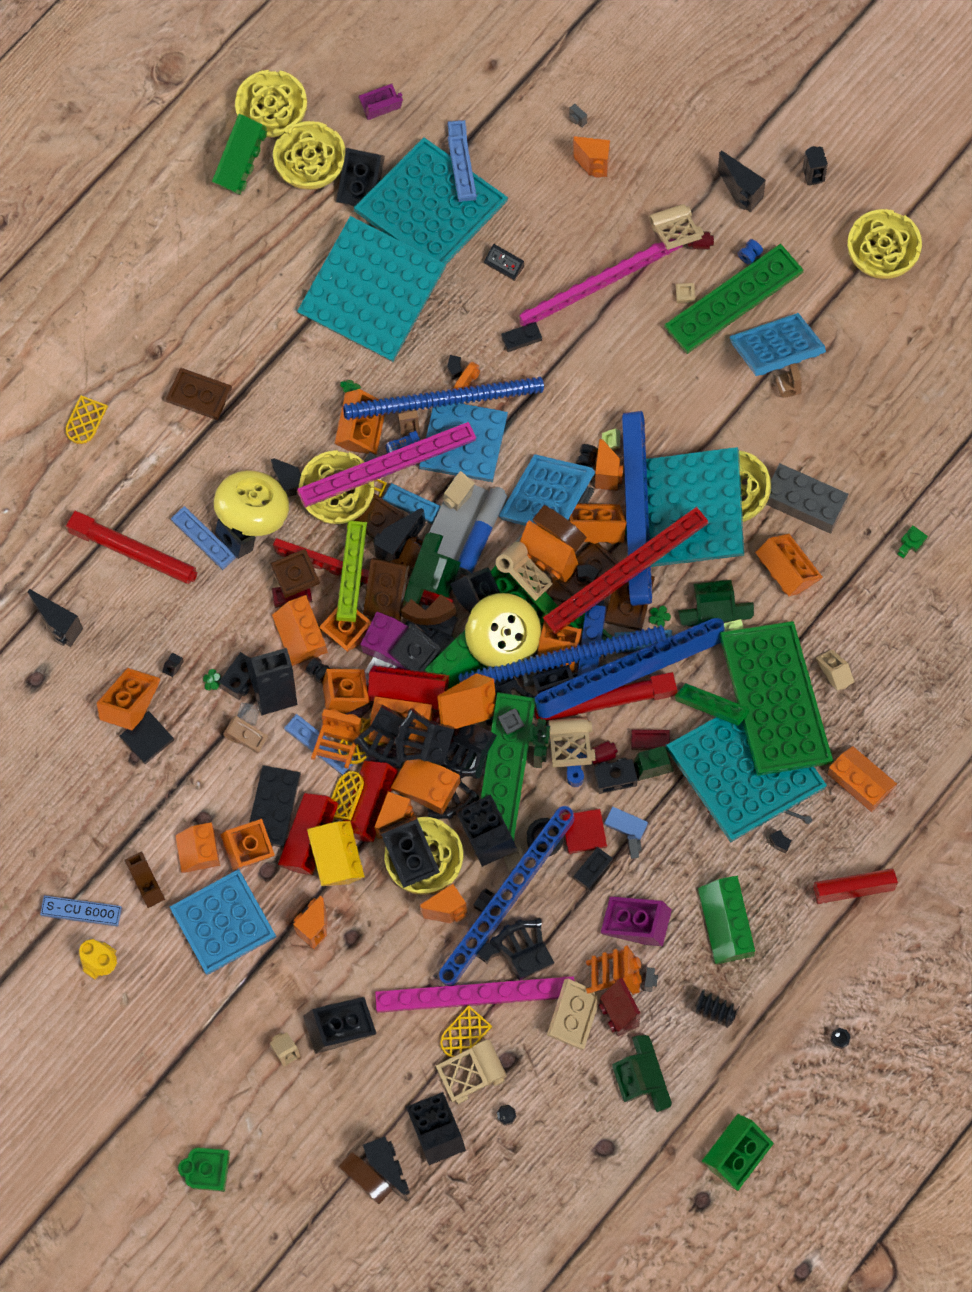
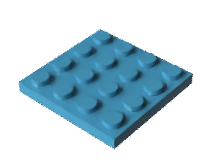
(777, 344)
(474, 459)
(549, 484)
(222, 922)

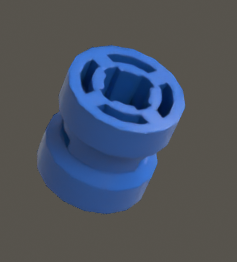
(751, 250)

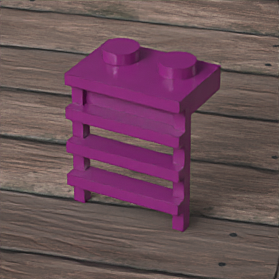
(380, 101)

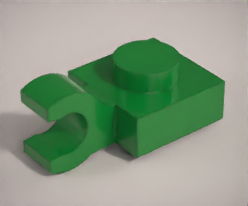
(911, 541)

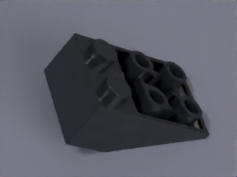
(272, 681)
(486, 830)
(436, 1128)
(381, 1160)

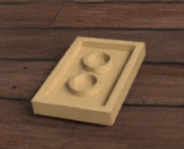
(574, 1014)

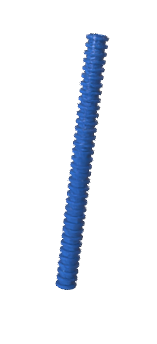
(443, 398)
(572, 655)

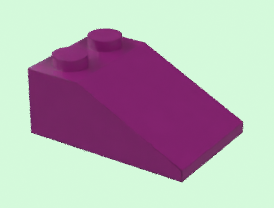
(381, 638)
(636, 920)

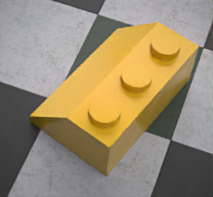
(336, 853)

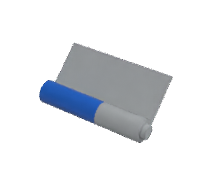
(469, 527)

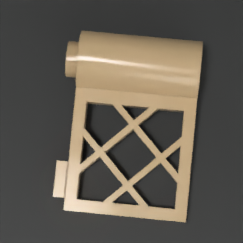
(672, 219)
(514, 561)
(569, 731)
(488, 1068)

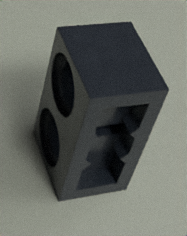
(235, 674)

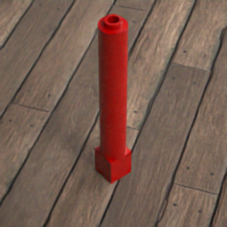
(88, 529)
(656, 687)

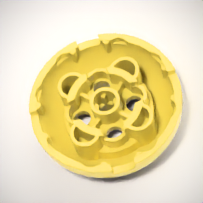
(261, 90)
(306, 138)
(881, 227)
(758, 484)
(350, 505)
(241, 507)
(496, 609)
(448, 856)

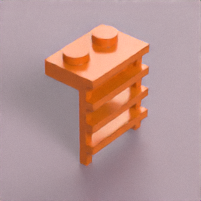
(340, 727)
(625, 966)

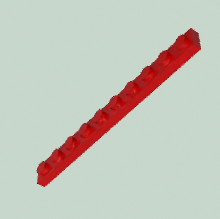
(335, 566)
(625, 570)

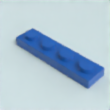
(592, 631)

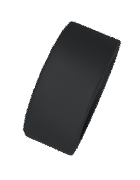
(541, 822)

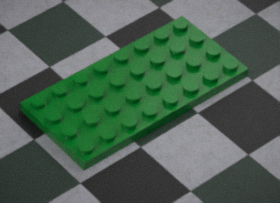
(776, 687)

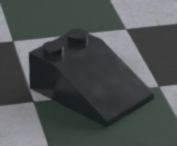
(359, 175)
(744, 184)
(392, 539)
(474, 588)
(61, 622)
(409, 851)
(339, 1024)

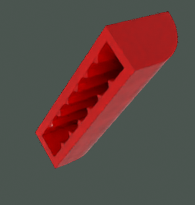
(406, 685)
(377, 783)
(313, 812)
(855, 886)

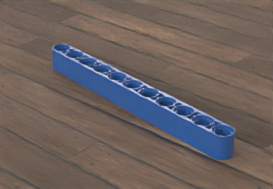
(636, 500)
(629, 668)
(508, 886)

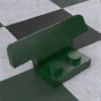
(431, 571)
(715, 601)
(642, 1075)

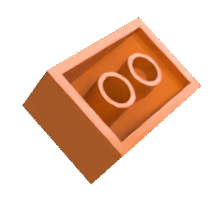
(128, 699)
(468, 702)
(427, 784)

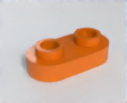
(470, 373)

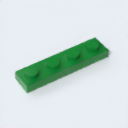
(712, 704)

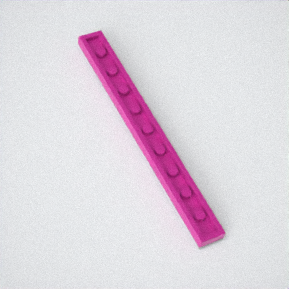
(596, 283)
(386, 464)
(469, 994)

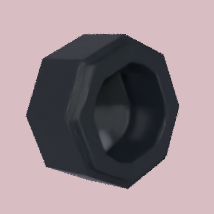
(840, 1038)
(506, 1115)

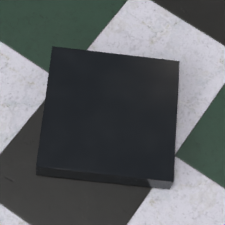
(414, 649)
(147, 738)

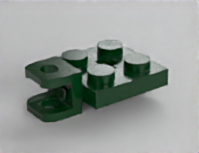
(539, 738)

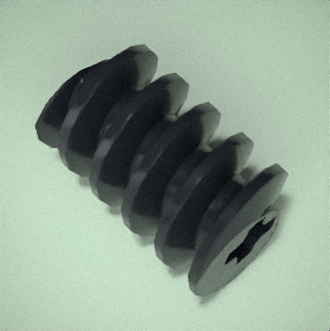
(716, 1009)

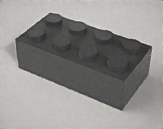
(806, 498)

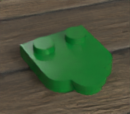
(205, 1169)

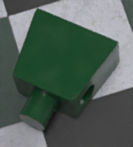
(653, 763)

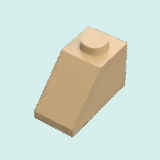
(458, 491)
(835, 670)
(284, 1048)

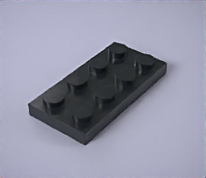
(275, 802)

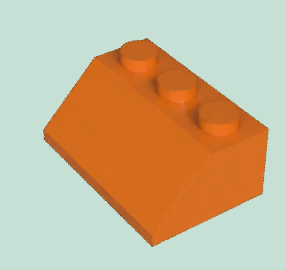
(359, 434)
(600, 522)
(549, 552)
(788, 564)
(299, 630)
(402, 708)
(861, 778)

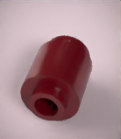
(702, 244)
(604, 752)

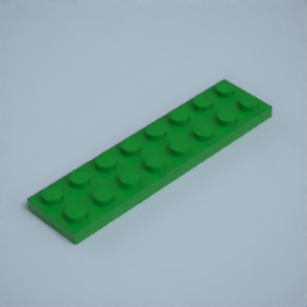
(733, 298)
(508, 758)

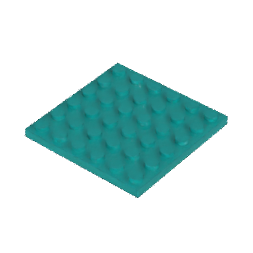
(422, 207)
(371, 288)
(701, 481)
(725, 779)

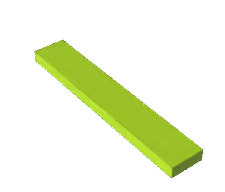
(351, 571)

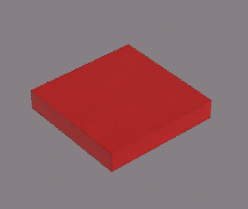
(585, 832)

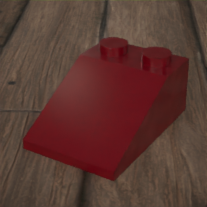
(620, 1008)

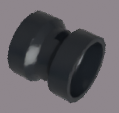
(587, 455)
(317, 669)

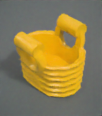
(97, 958)

